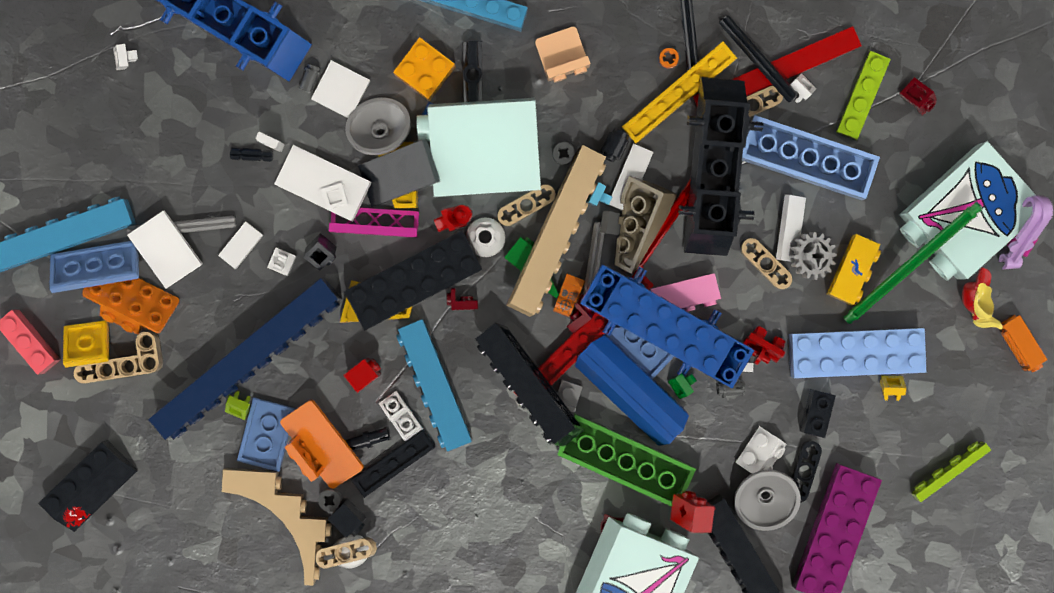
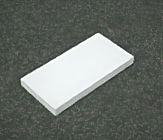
(308, 174)

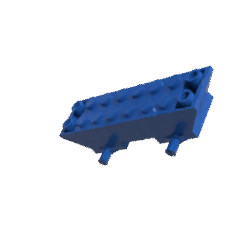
(246, 29)
(666, 325)

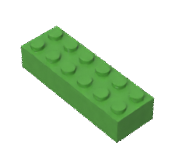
(627, 461)

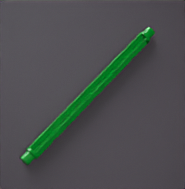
(915, 261)

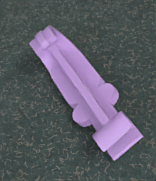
(1031, 230)

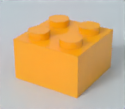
(424, 69)

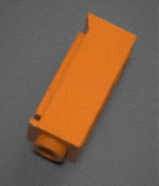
(1022, 344)

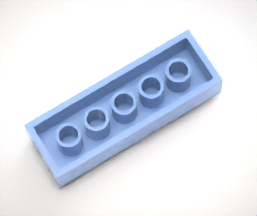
(810, 158)
(857, 353)

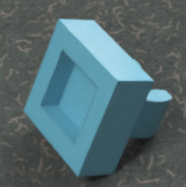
(599, 195)

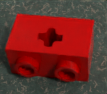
(363, 374)
(692, 512)

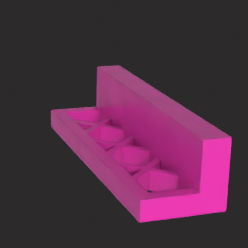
(377, 230)

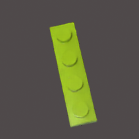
(863, 95)
(957, 465)

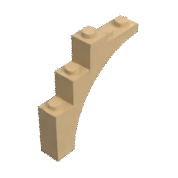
(288, 507)

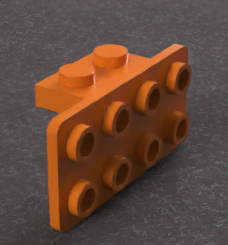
(133, 304)
(319, 446)

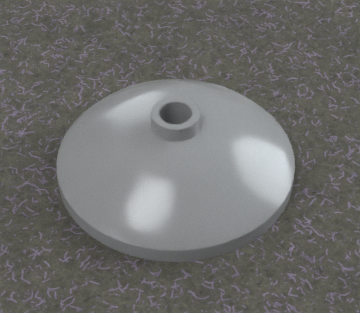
(376, 118)
(768, 510)

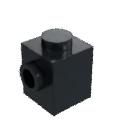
(320, 252)

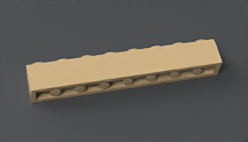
(556, 231)

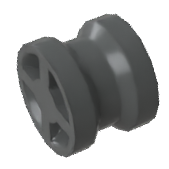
(561, 156)
(333, 496)

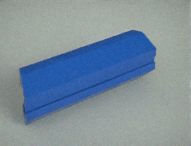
(632, 390)

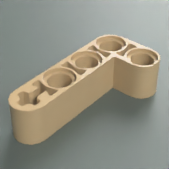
(118, 364)

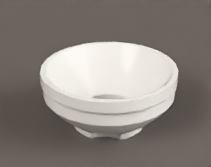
(496, 243)

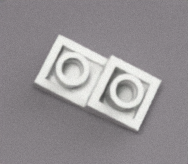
(400, 416)

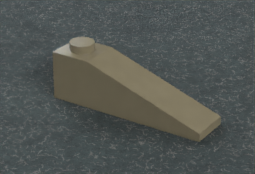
(641, 219)

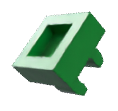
(682, 385)

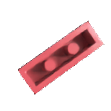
(28, 342)

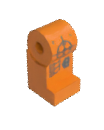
(568, 295)

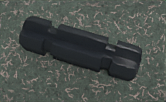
(251, 154)

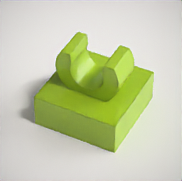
(237, 407)

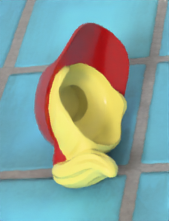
(978, 300)

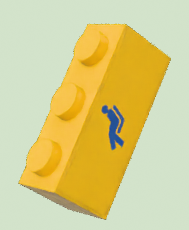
(854, 269)

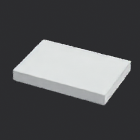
(165, 249)

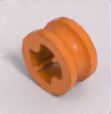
(672, 52)

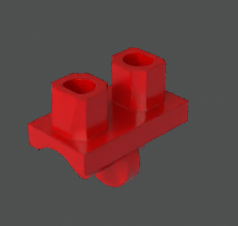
(453, 218)
(763, 349)

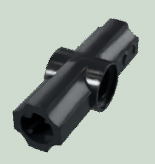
(472, 60)

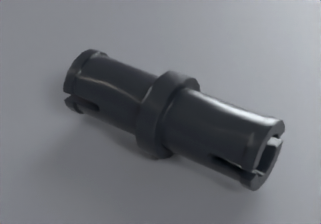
(368, 439)

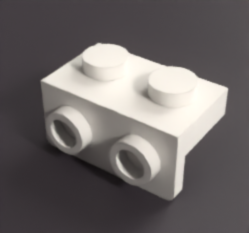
(761, 452)

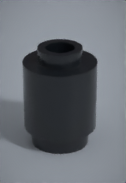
(615, 145)

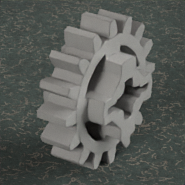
(806, 247)

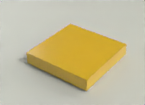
(86, 343)

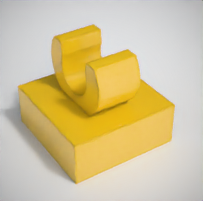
(893, 386)

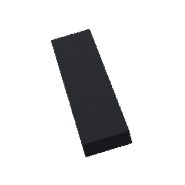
(393, 463)

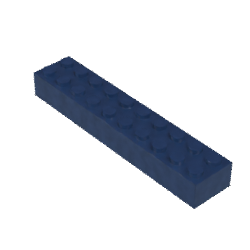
(241, 362)

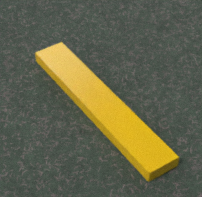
(678, 92)

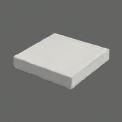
(340, 89)

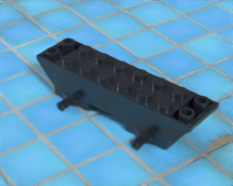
(716, 166)

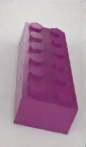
(836, 531)

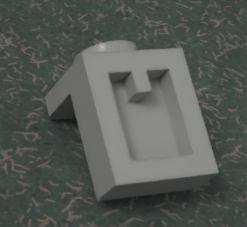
(569, 394)

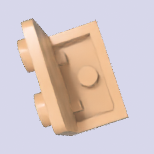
(562, 54)

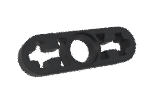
(814, 457)

